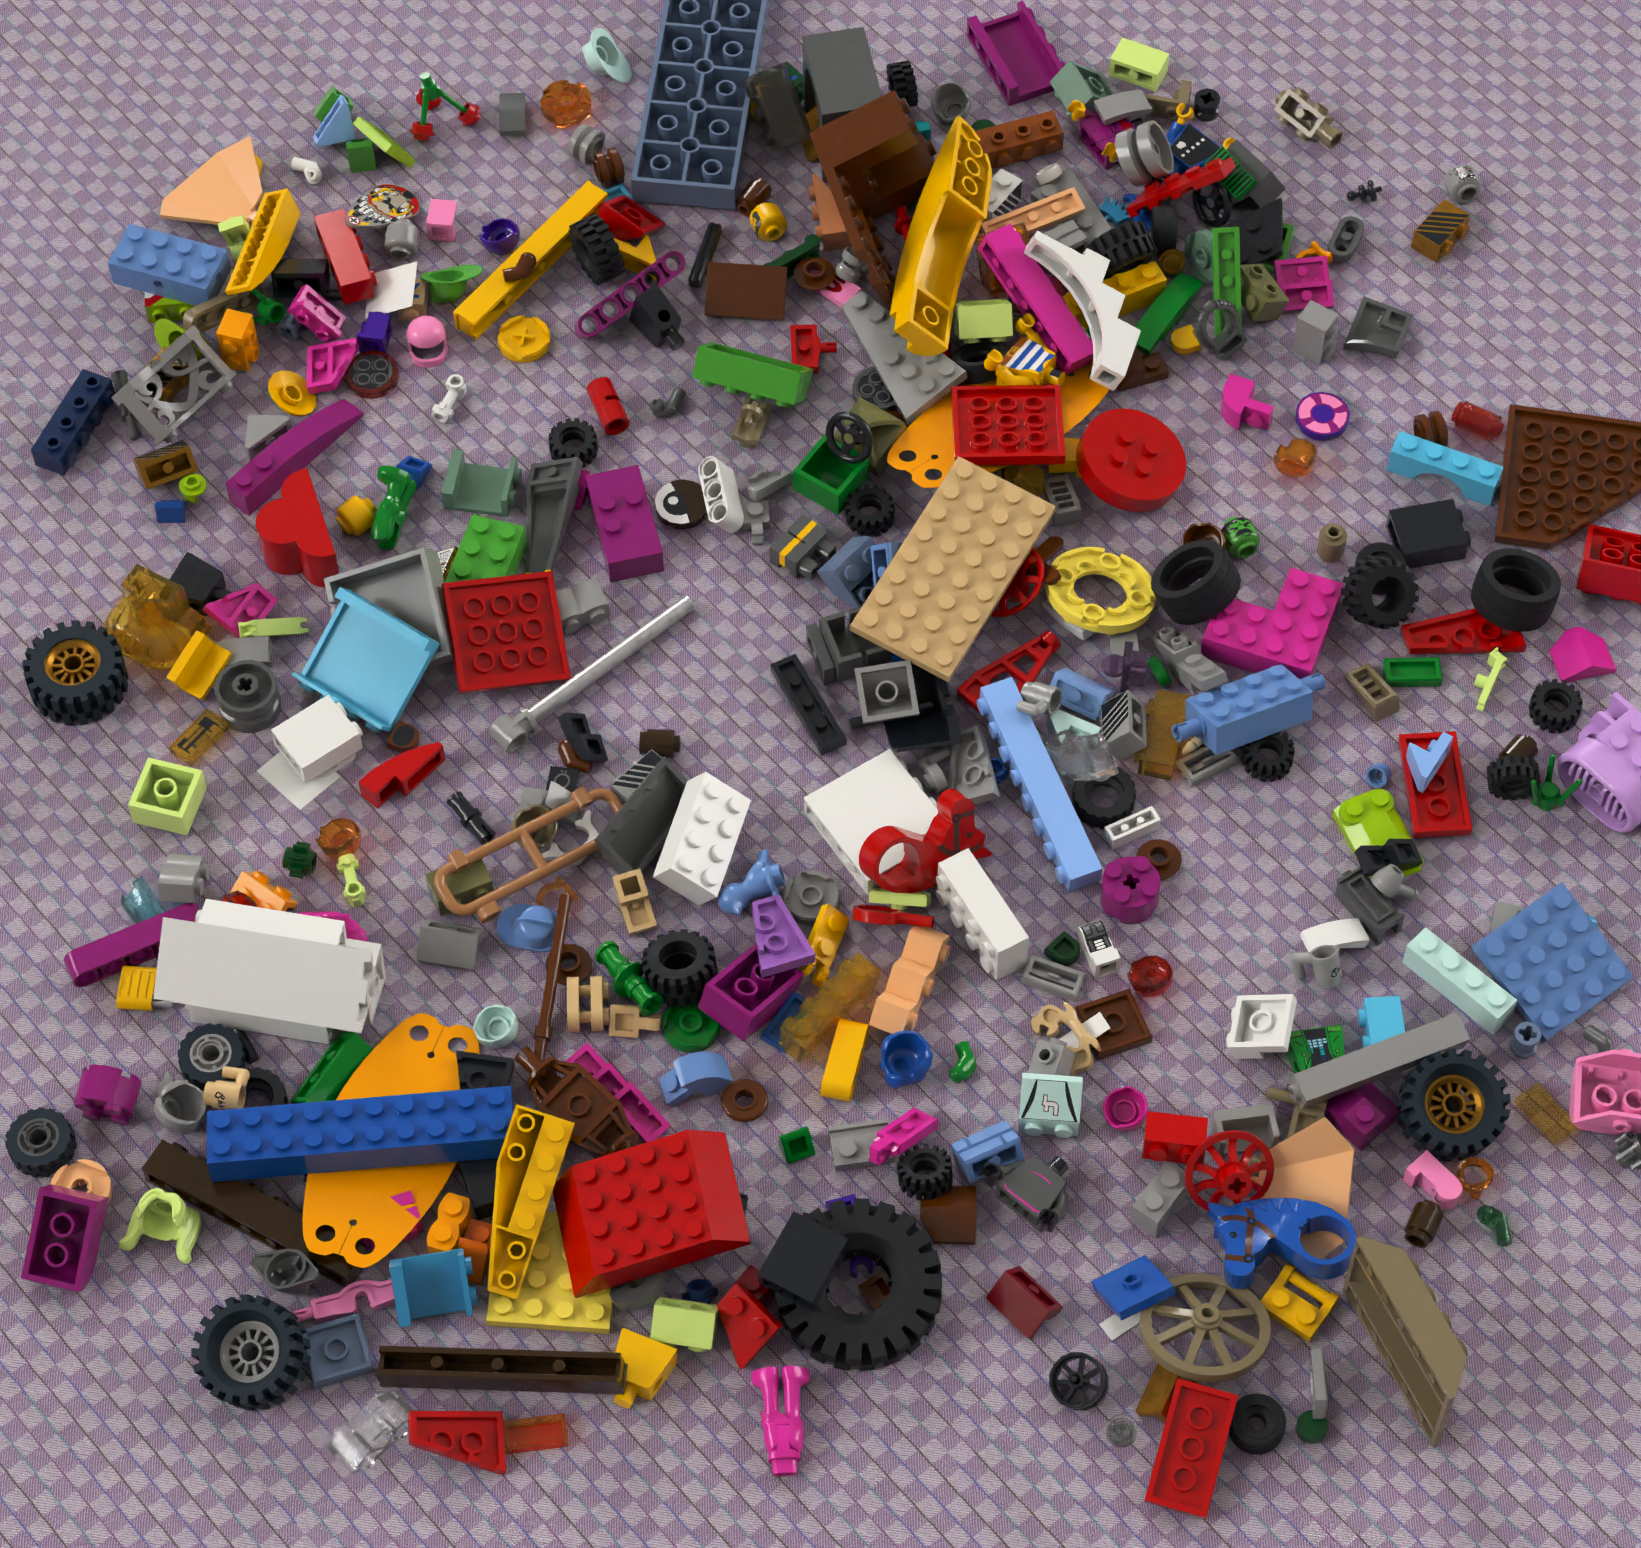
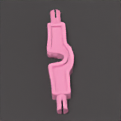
(345, 1302)

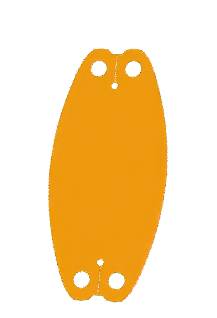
(933, 429)
(334, 1198)

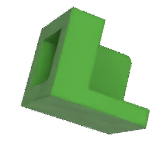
(328, 101)

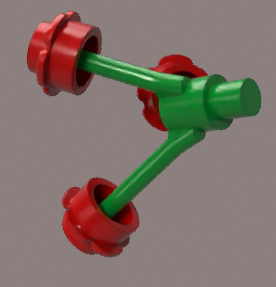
(429, 97)

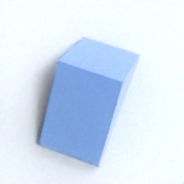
(336, 126)

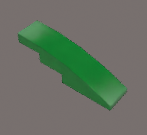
(1166, 311)

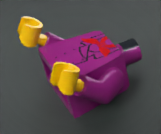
(1097, 136)

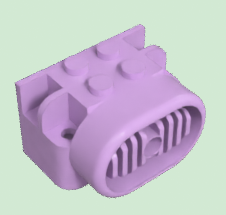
(1609, 765)

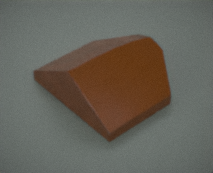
(951, 1216)

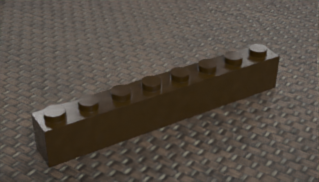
(244, 1208)

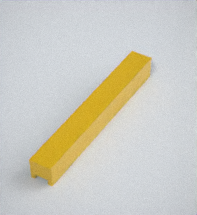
(546, 244)

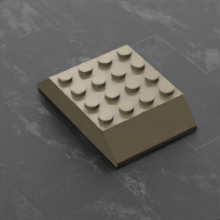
(1407, 1330)

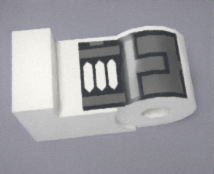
(1098, 949)

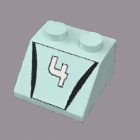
(1050, 1105)

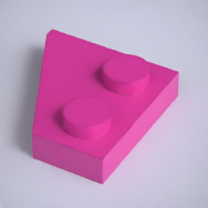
(328, 364)
(241, 606)

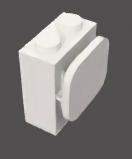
(318, 739)

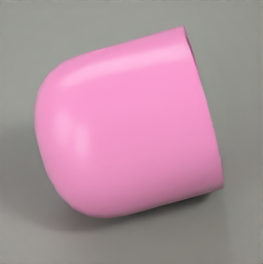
(426, 333)

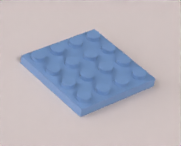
(1552, 961)

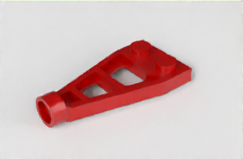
(1038, 650)

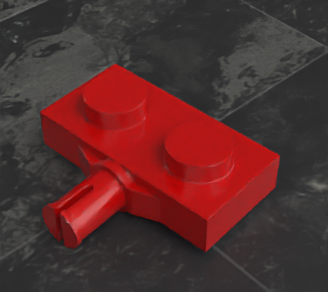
(807, 347)

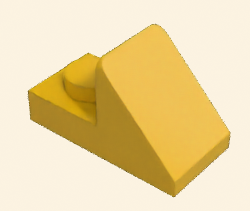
(637, 258)

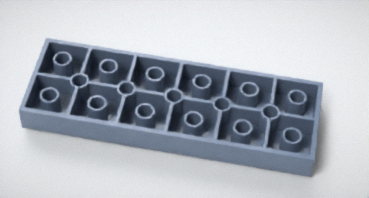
(698, 103)

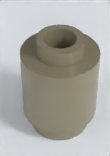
(1331, 542)

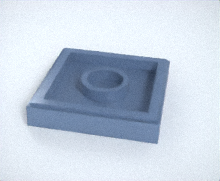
(338, 1351)

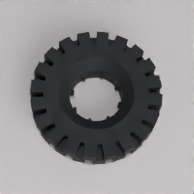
(900, 1320)

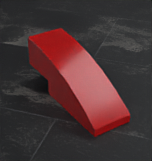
(401, 773)

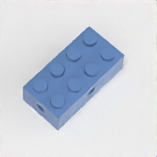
(169, 265)

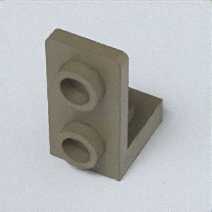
(1166, 107)

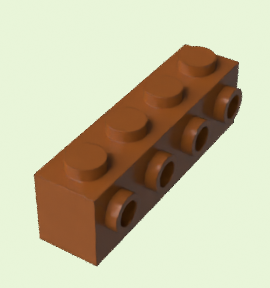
(1021, 139)

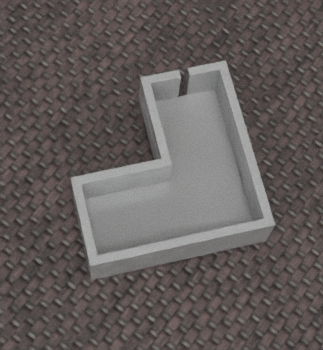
(405, 588)

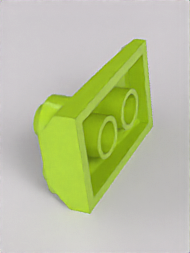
(1371, 821)

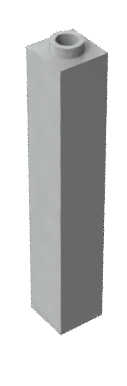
(1377, 1061)

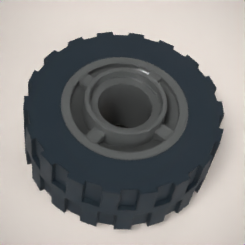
(38, 1126)

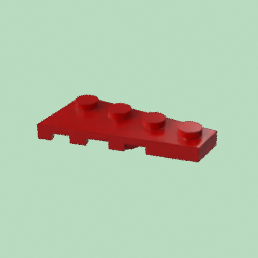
(1178, 185)
(1460, 633)

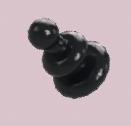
(1364, 192)

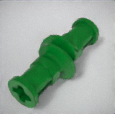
(628, 978)

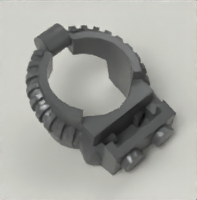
(1229, 339)

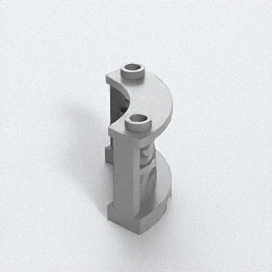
(135, 393)

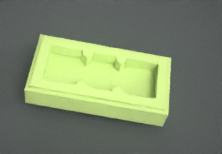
(900, 900)

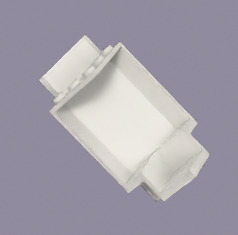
(269, 971)

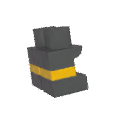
(801, 547)

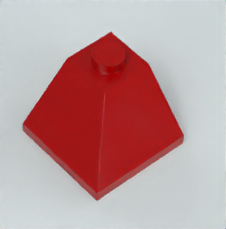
(628, 219)

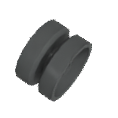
(248, 696)

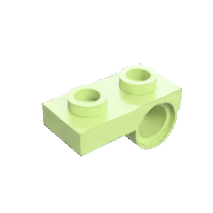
(235, 233)

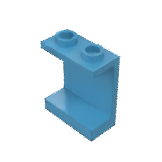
(432, 1285)

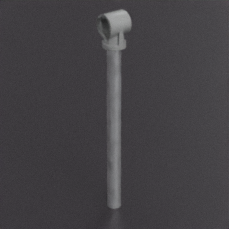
(513, 731)

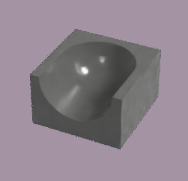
(837, 74)

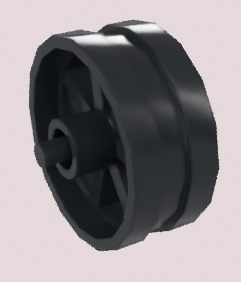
(1078, 1381)

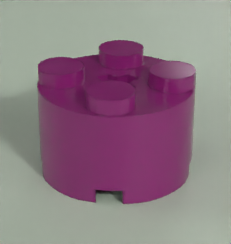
(1130, 889)
(107, 1094)

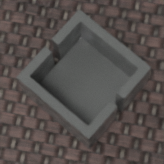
(847, 648)

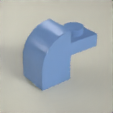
(693, 1073)

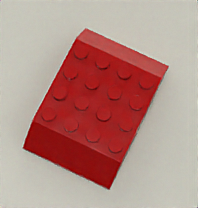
(649, 1209)

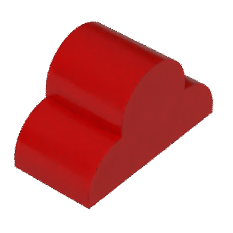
(295, 532)

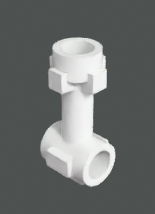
(456, 391)

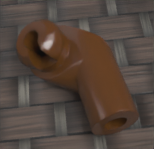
(571, 759)

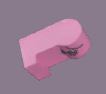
(1434, 1180)

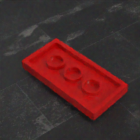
(1444, 804)
(1191, 1448)

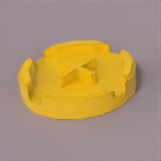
(524, 339)

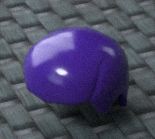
(500, 236)

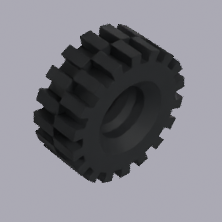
(596, 249)

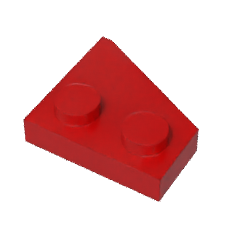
(746, 1323)

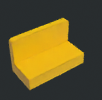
(199, 666)

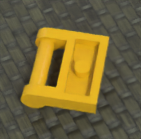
(1293, 1310)

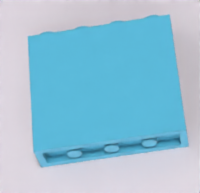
(368, 661)

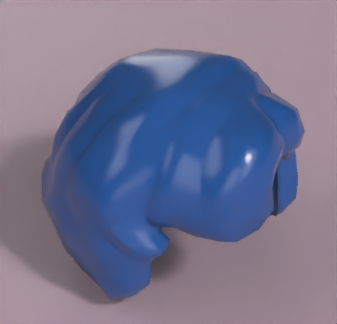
(905, 1058)

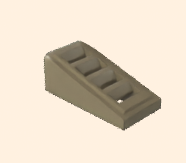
(1377, 707)

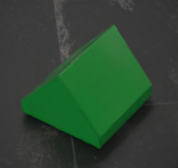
(796, 1145)

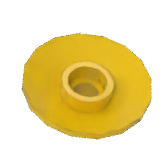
(290, 393)

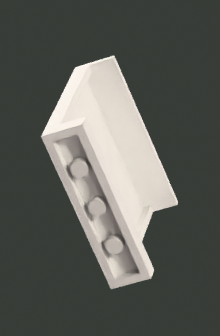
(864, 801)

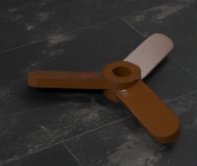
(1047, 551)

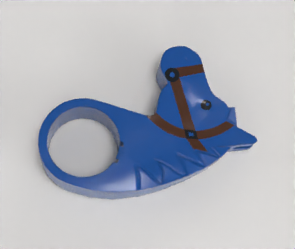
(1276, 1226)

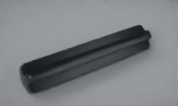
(704, 255)

